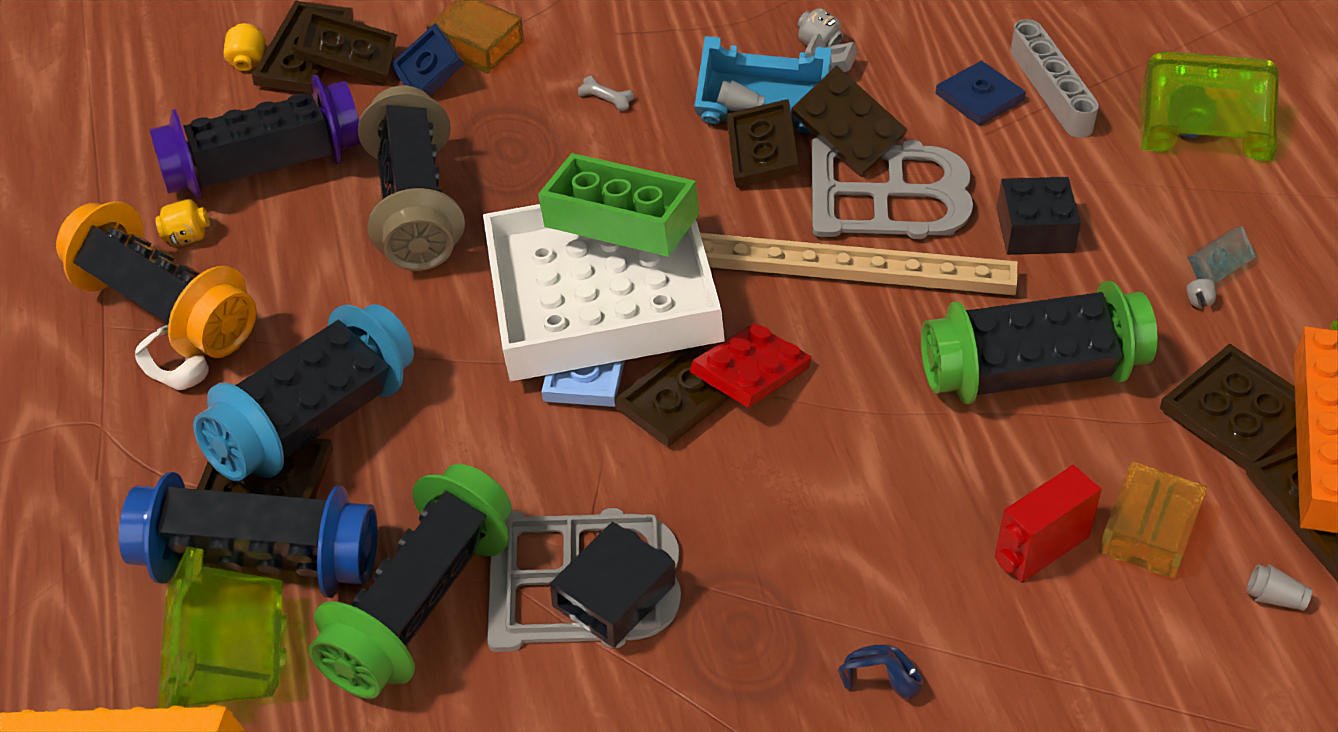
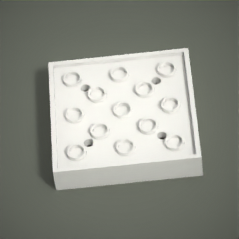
(591, 301)

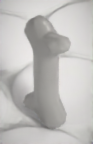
(620, 99)

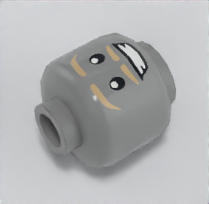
(822, 23)

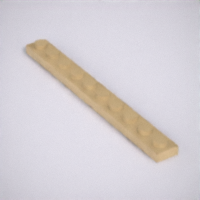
(861, 264)

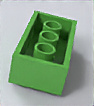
(619, 204)

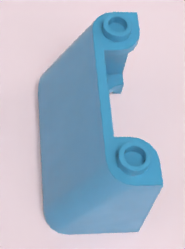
(767, 75)

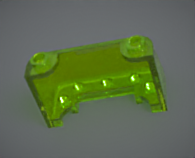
(1211, 99)

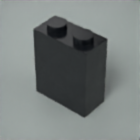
(613, 583)

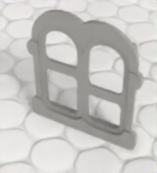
(949, 190)
(505, 578)

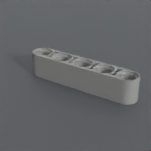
(1054, 78)

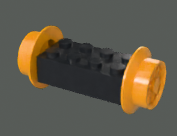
(203, 311)

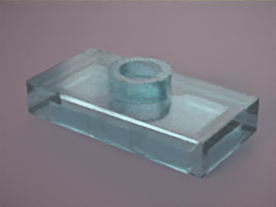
(1222, 255)

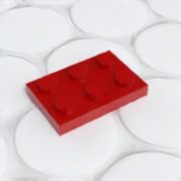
(751, 364)

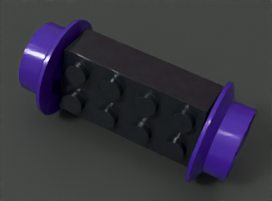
(257, 138)

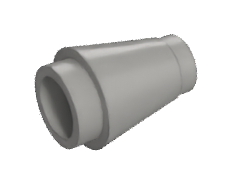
(738, 97)
(1277, 588)

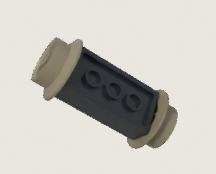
(414, 219)

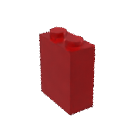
(1047, 523)

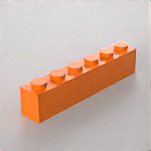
(1317, 427)

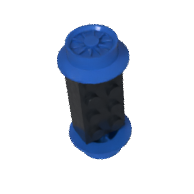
(249, 530)

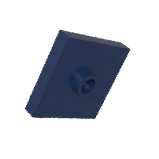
(428, 61)
(980, 92)

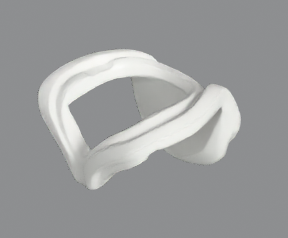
(185, 376)

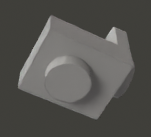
(842, 55)

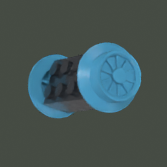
(303, 392)

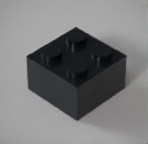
(1038, 215)

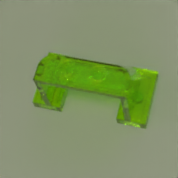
(219, 636)

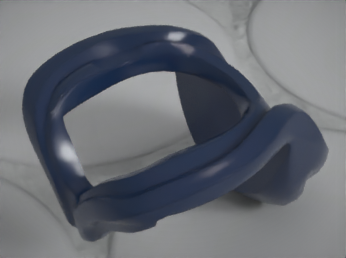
(902, 672)

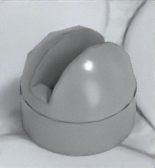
(1201, 292)

